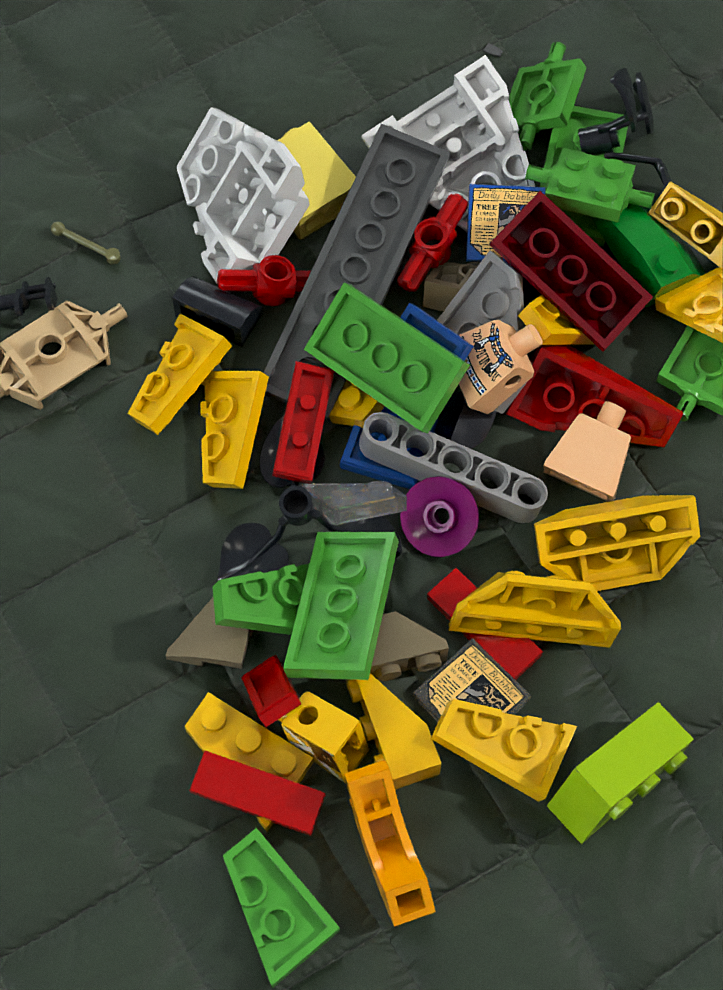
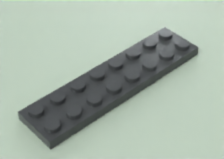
(362, 245)

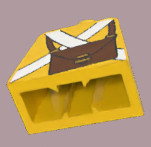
(326, 735)

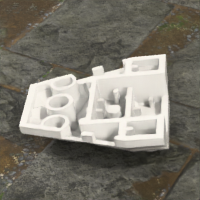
(476, 127)
(242, 192)

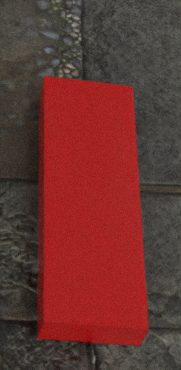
(303, 423)
(510, 653)
(258, 793)

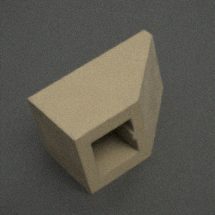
(404, 647)

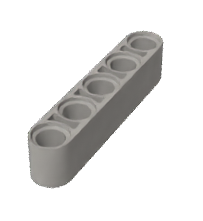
(441, 451)

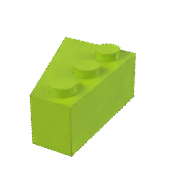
(619, 771)

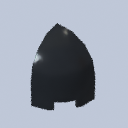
(463, 423)

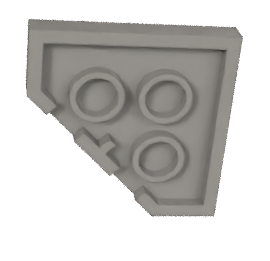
(489, 294)

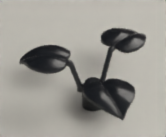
(604, 137)
(251, 546)

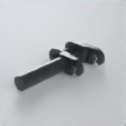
(21, 298)

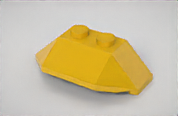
(618, 539)
(538, 610)

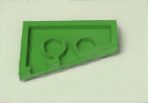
(260, 599)

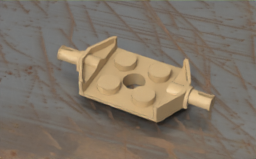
(83, 340)

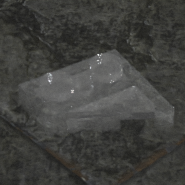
(356, 501)

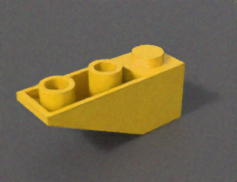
(691, 220)
(397, 732)

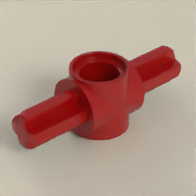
(434, 228)
(269, 281)

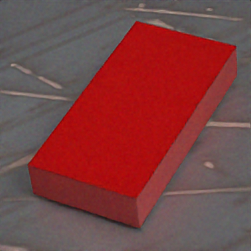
(270, 690)

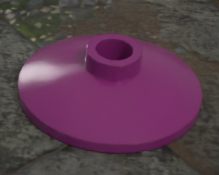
(421, 519)

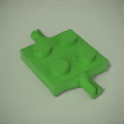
(545, 94)
(590, 185)
(695, 372)

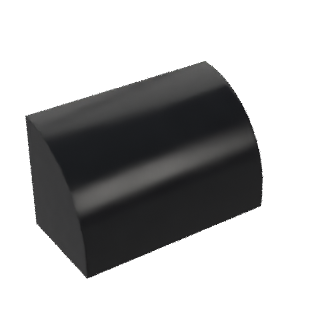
(217, 309)

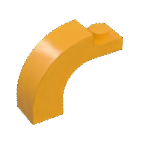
(387, 843)

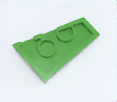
(277, 906)

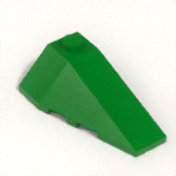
(649, 251)

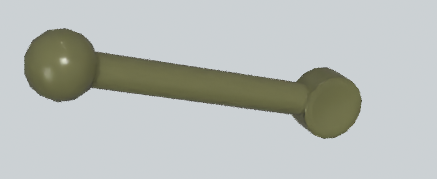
(112, 255)

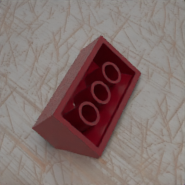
(571, 271)

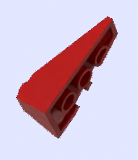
(574, 383)

